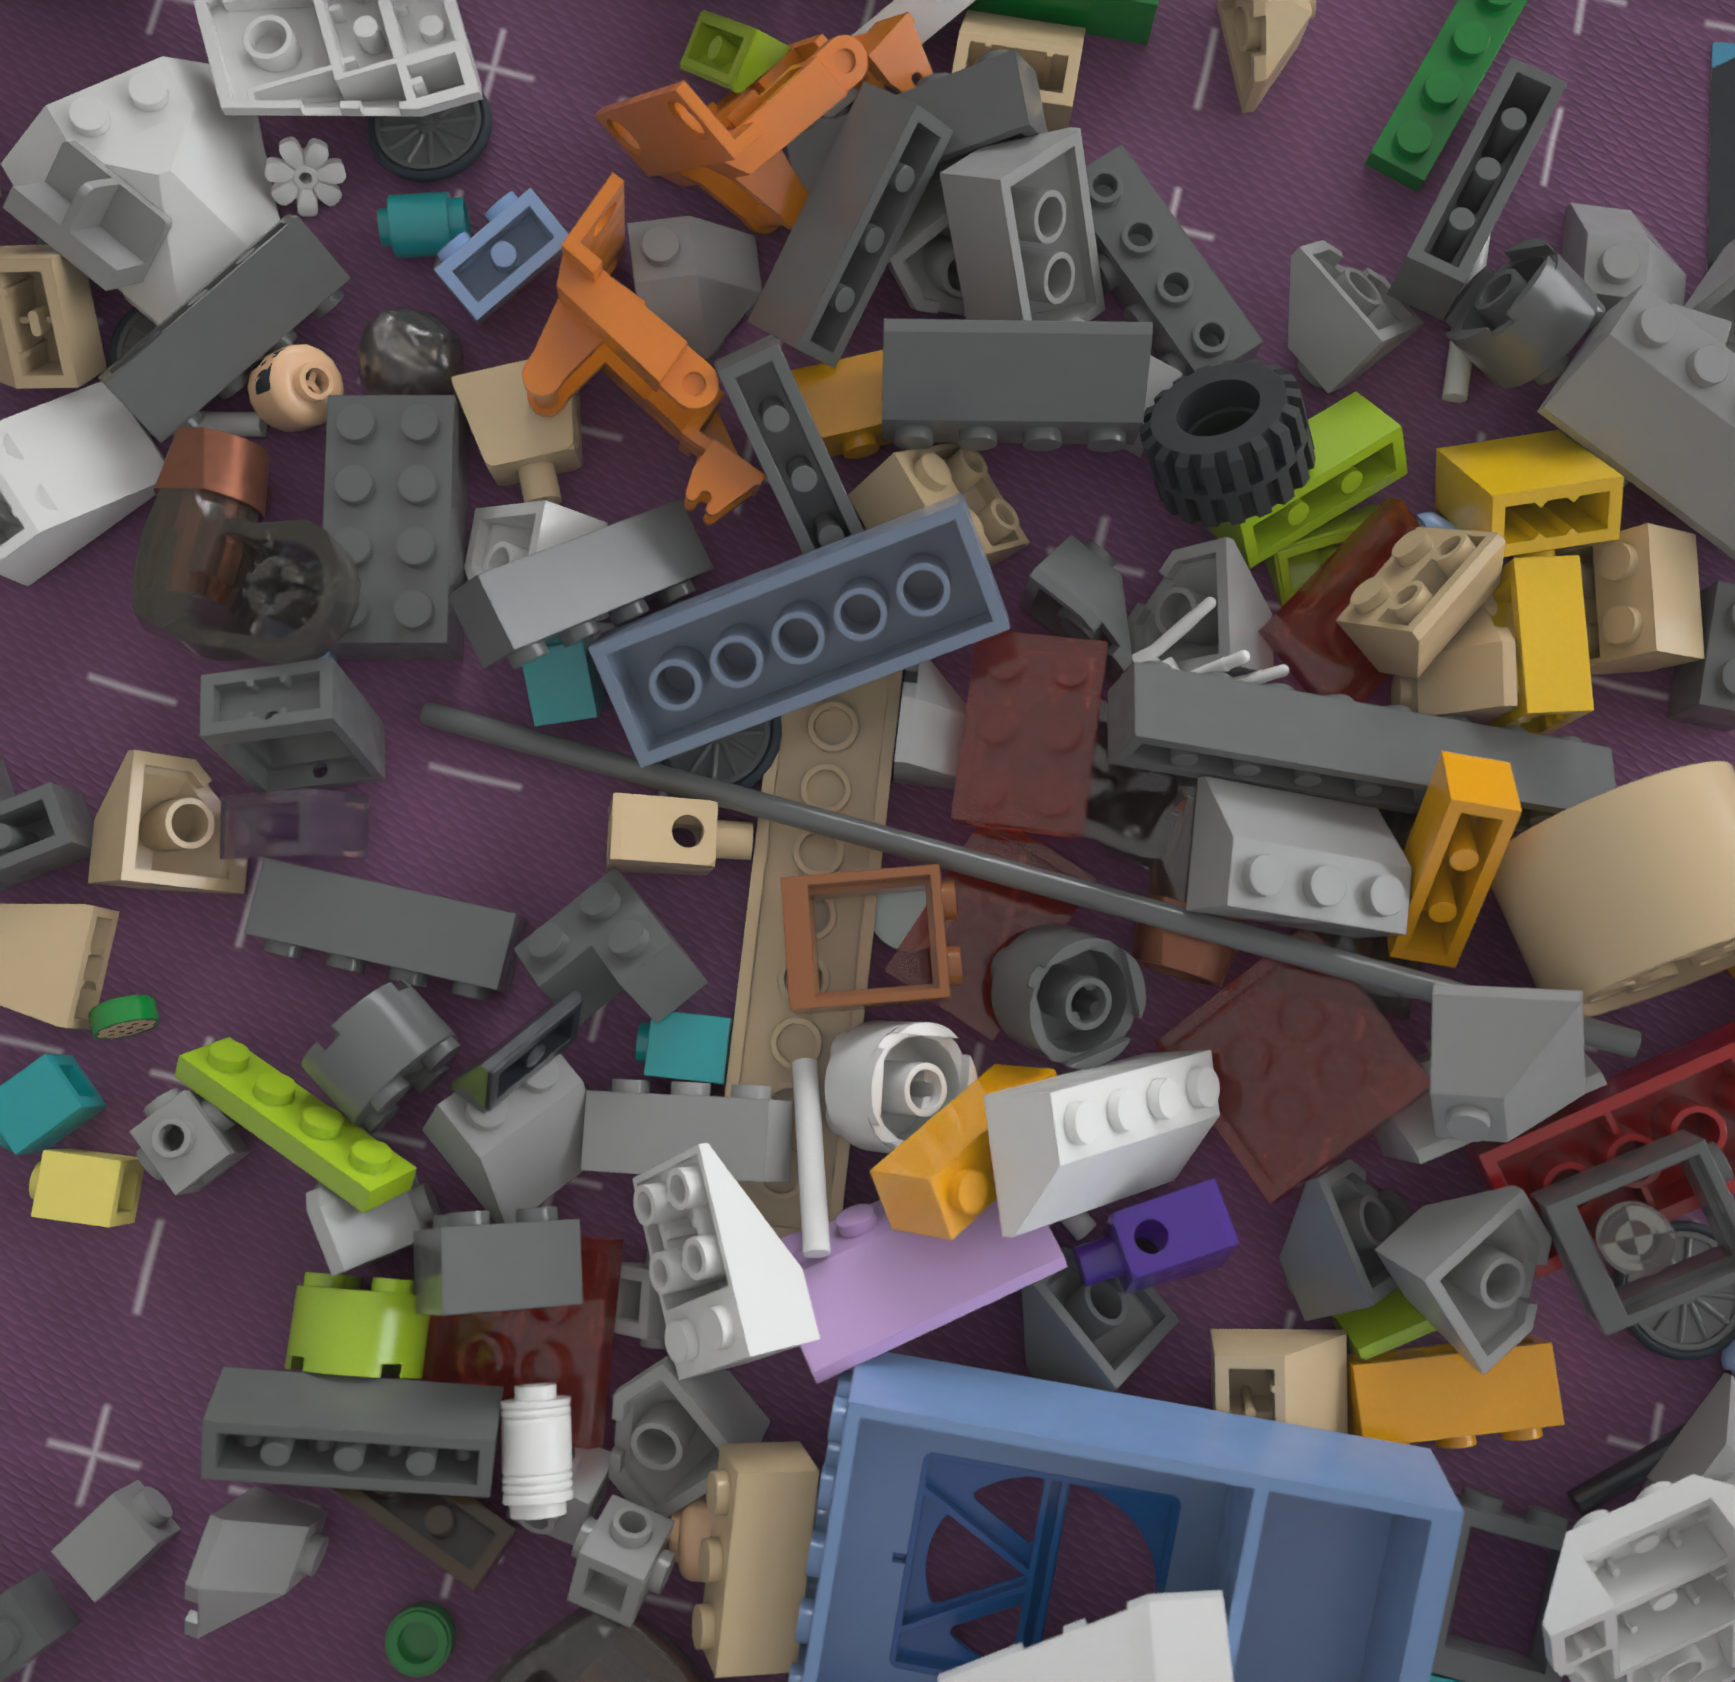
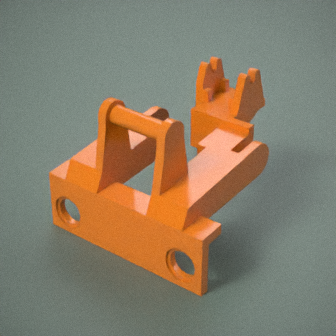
(739, 142)
(612, 330)

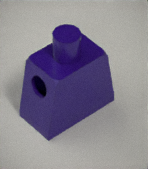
(1184, 1227)

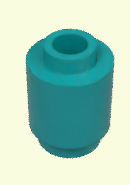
(422, 223)

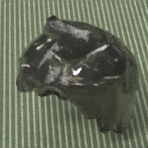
(408, 354)

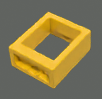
(1546, 614)

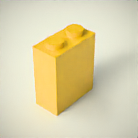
(1530, 489)

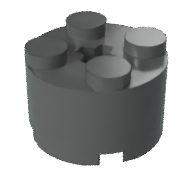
(1523, 316)
(1067, 994)
(382, 1054)

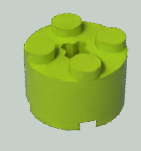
(357, 1330)

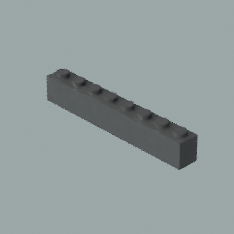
(1331, 743)

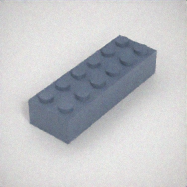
(801, 631)

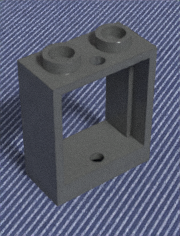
(291, 721)
(1674, 1285)
(1481, 1662)

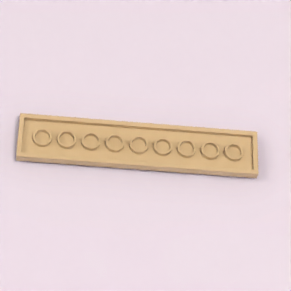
(840, 761)

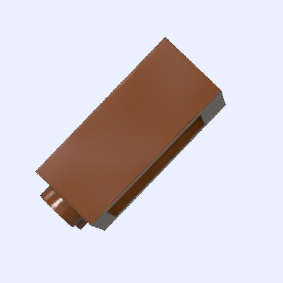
(801, 937)

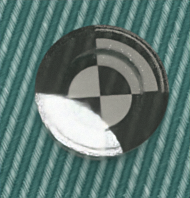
(1635, 1239)

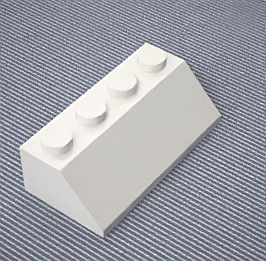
(1097, 1134)

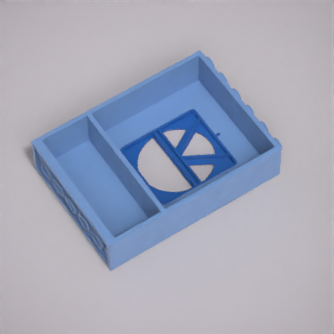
(1316, 1536)

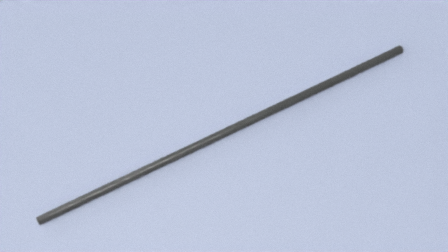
(976, 864)

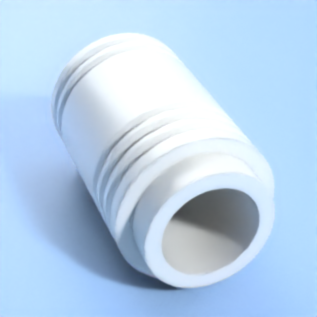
(536, 1452)

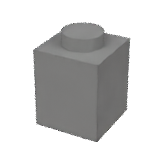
(117, 1539)

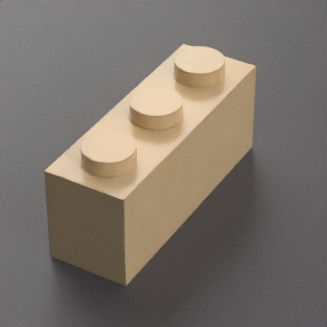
(755, 1557)

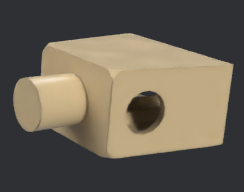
(516, 440)
(644, 843)
(54, 960)

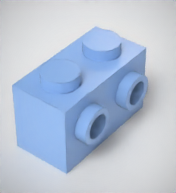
(501, 256)

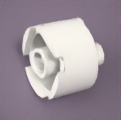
(892, 1080)

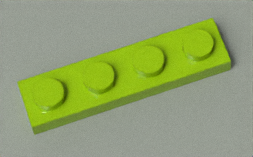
(296, 1123)

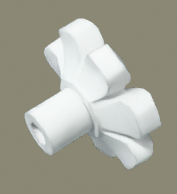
(305, 175)

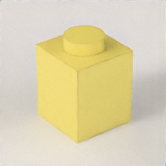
(86, 1187)

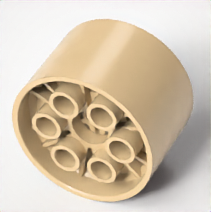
(1627, 889)

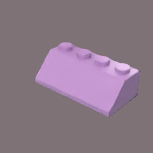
(899, 1284)

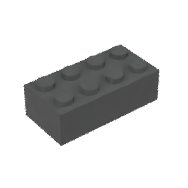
(402, 515)

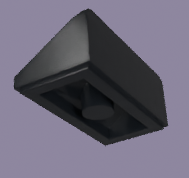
(520, 1054)

